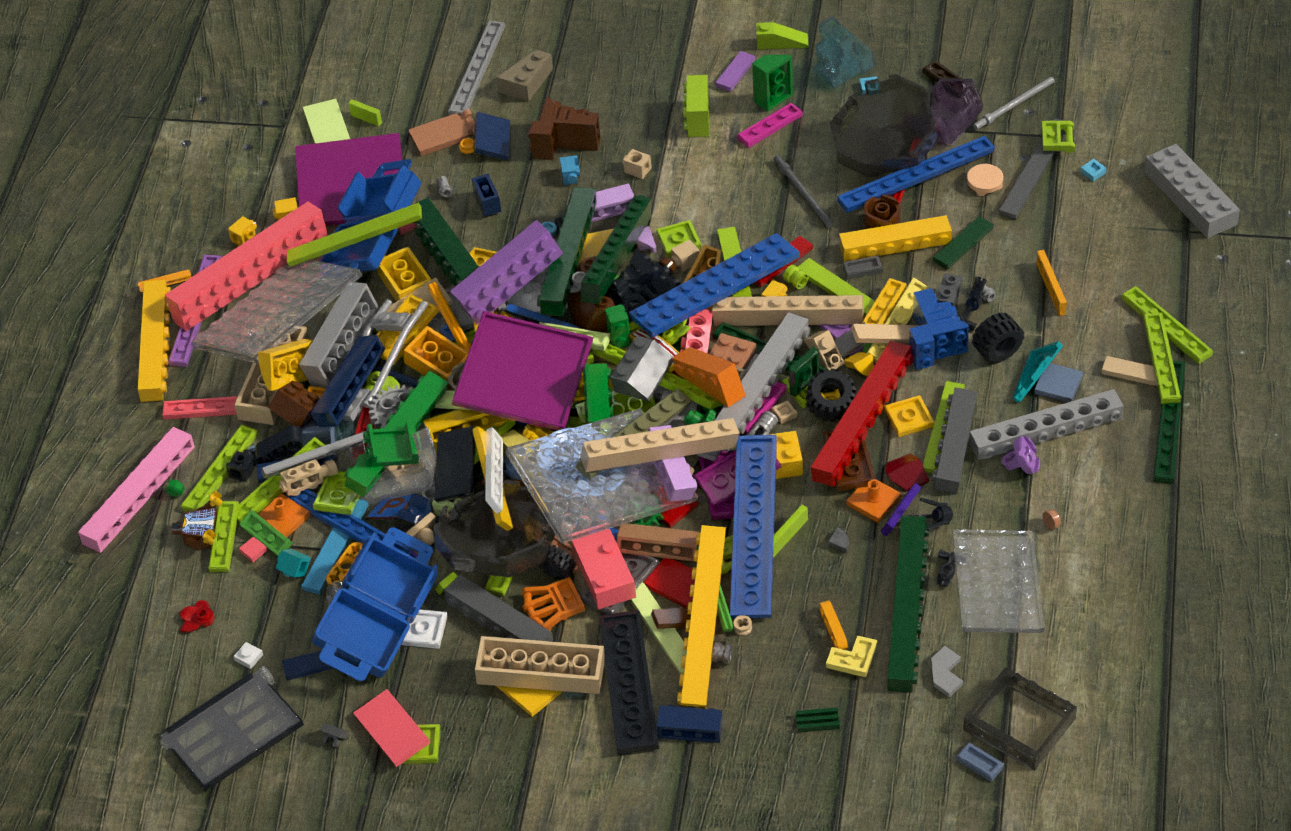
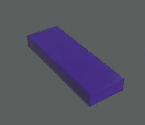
(900, 509)

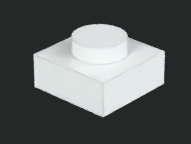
(248, 655)

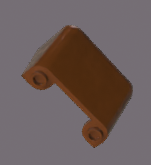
(584, 314)

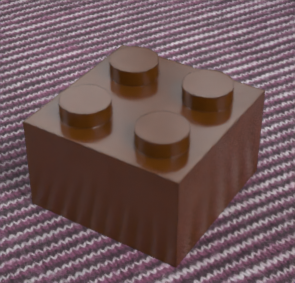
(294, 403)

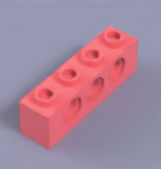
(699, 333)

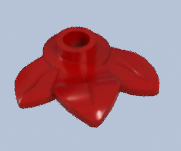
(196, 616)

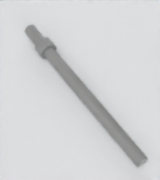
(989, 117)

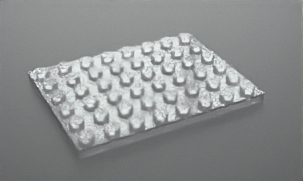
(275, 309)
(584, 506)

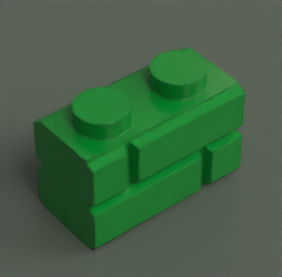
(618, 326)

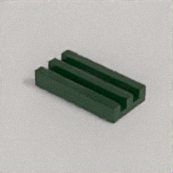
(817, 717)

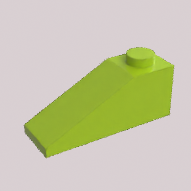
(776, 36)

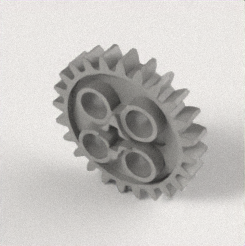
(387, 404)

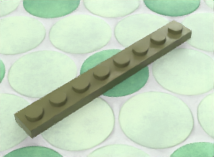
(654, 417)

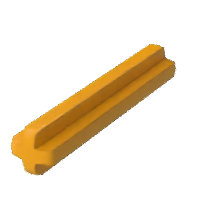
(171, 279)

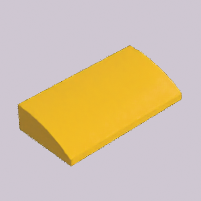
(281, 363)

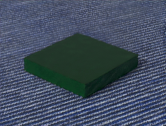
(803, 371)

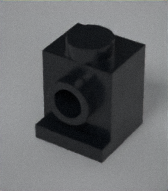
(241, 462)

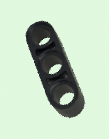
(279, 445)

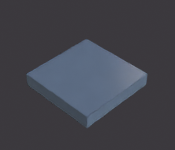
(1059, 382)

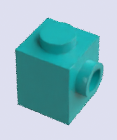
(292, 563)

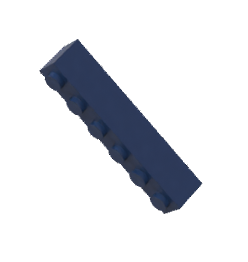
(347, 381)

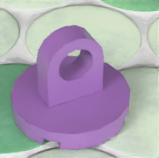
(1022, 456)

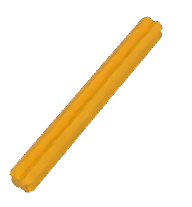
(448, 316)

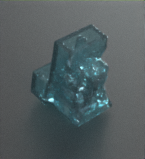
(840, 54)

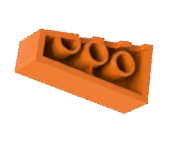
(710, 374)

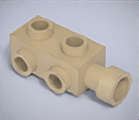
(305, 476)

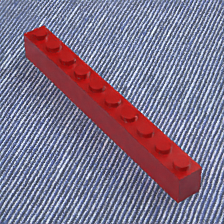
(861, 414)

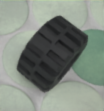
(998, 338)
(830, 380)

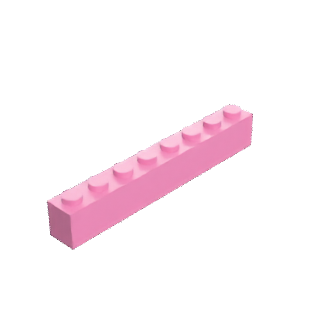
(136, 489)

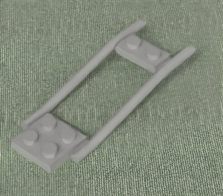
(390, 322)

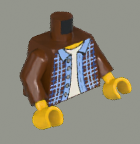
(199, 524)

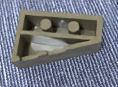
(526, 76)

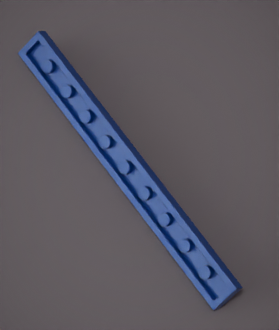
(910, 176)

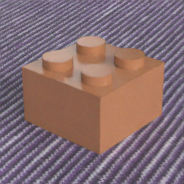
(734, 350)

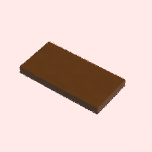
(859, 470)

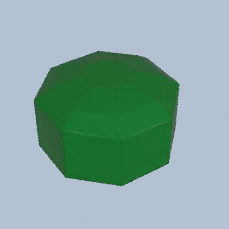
(174, 488)

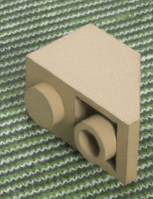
(828, 352)

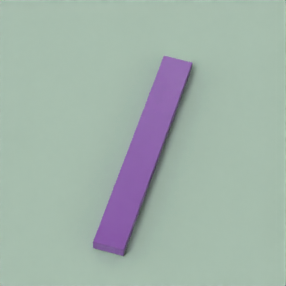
(183, 346)

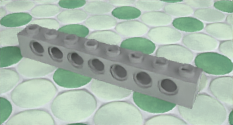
(1047, 424)

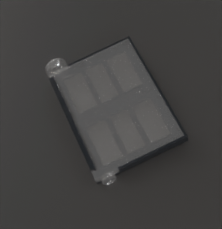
(231, 729)

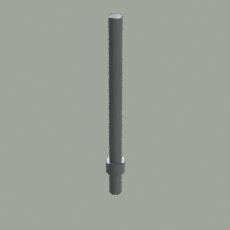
(786, 170)

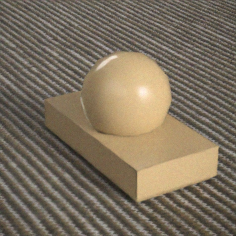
(423, 529)

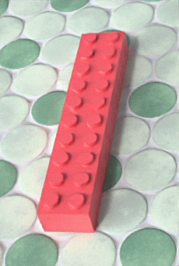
(244, 267)

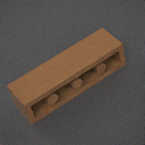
(657, 542)

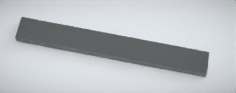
(1028, 180)

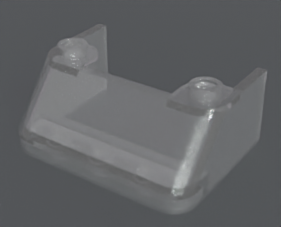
(404, 480)

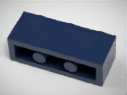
(689, 723)

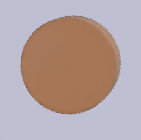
(1051, 519)

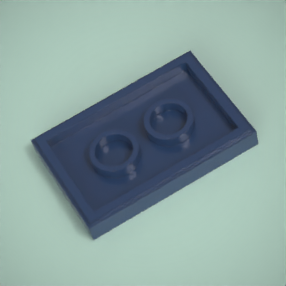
(492, 136)

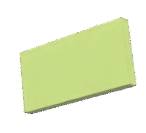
(326, 121)

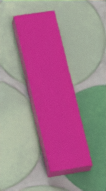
(769, 125)

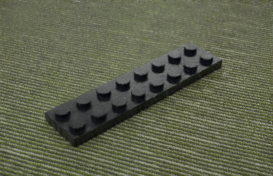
(628, 682)

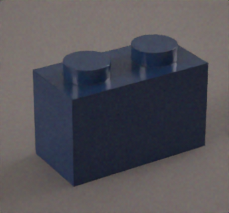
(486, 195)

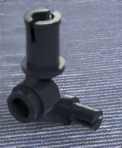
(974, 301)
(946, 570)

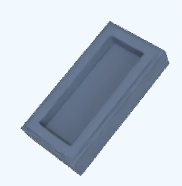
(980, 762)

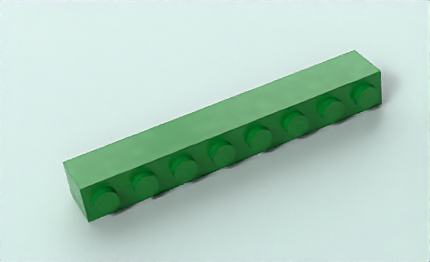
(417, 408)

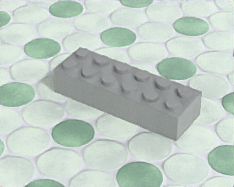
(1192, 191)
(338, 334)

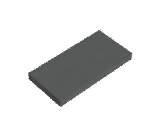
(640, 569)

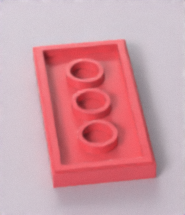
(391, 728)

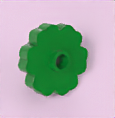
(695, 417)

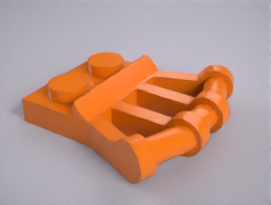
(562, 595)

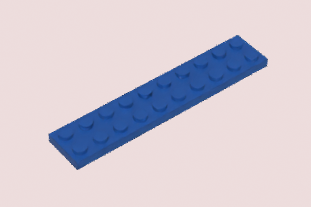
(714, 285)
(753, 526)

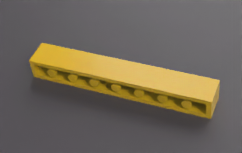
(153, 342)

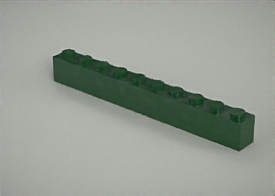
(571, 242)
(616, 250)
(906, 604)

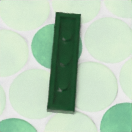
(963, 242)

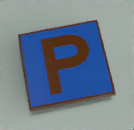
(388, 509)

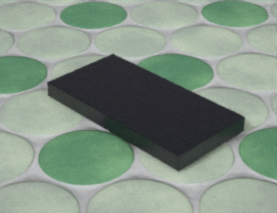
(455, 464)

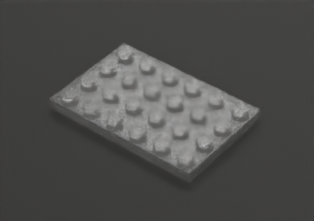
(997, 581)

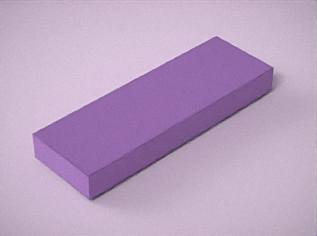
(735, 71)

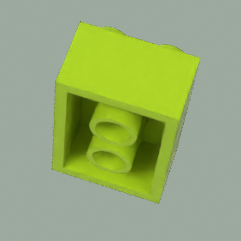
(696, 106)

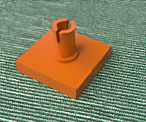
(874, 500)
(284, 515)

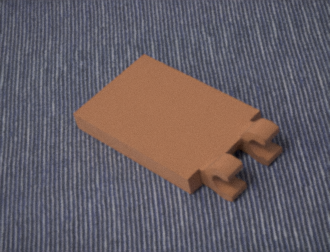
(442, 132)

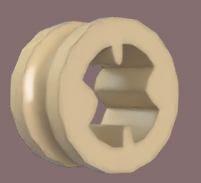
(744, 630)

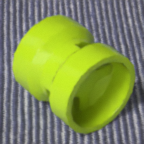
(796, 277)

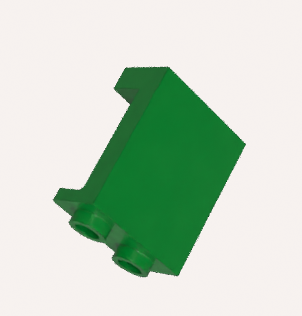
(391, 445)

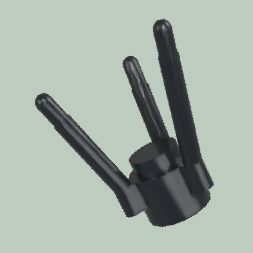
(942, 513)

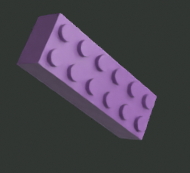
(507, 271)

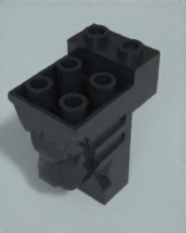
(640, 282)

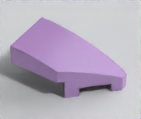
(646, 241)

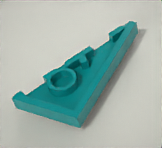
(1034, 367)

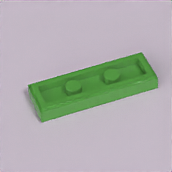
(265, 532)

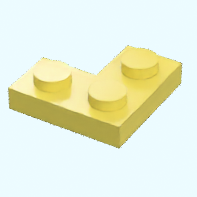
(853, 662)

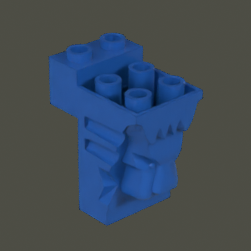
(938, 332)

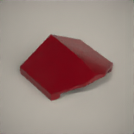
(906, 472)

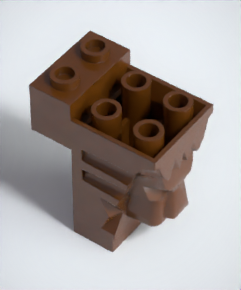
(563, 128)

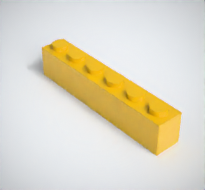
(895, 238)

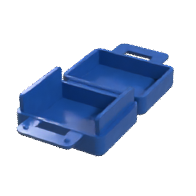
(368, 200)
(375, 605)

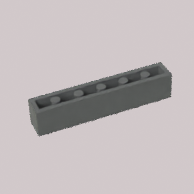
(955, 440)
(493, 612)

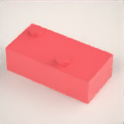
(604, 568)

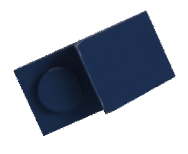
(416, 510)

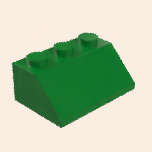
(772, 80)
(597, 392)

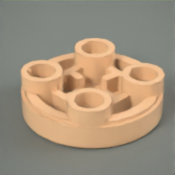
(985, 179)

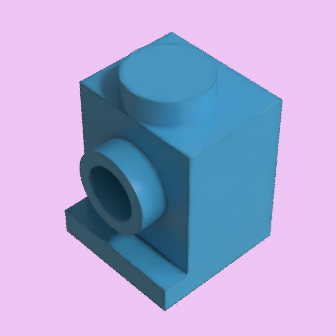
(569, 169)

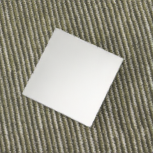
(426, 629)

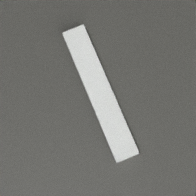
(494, 470)

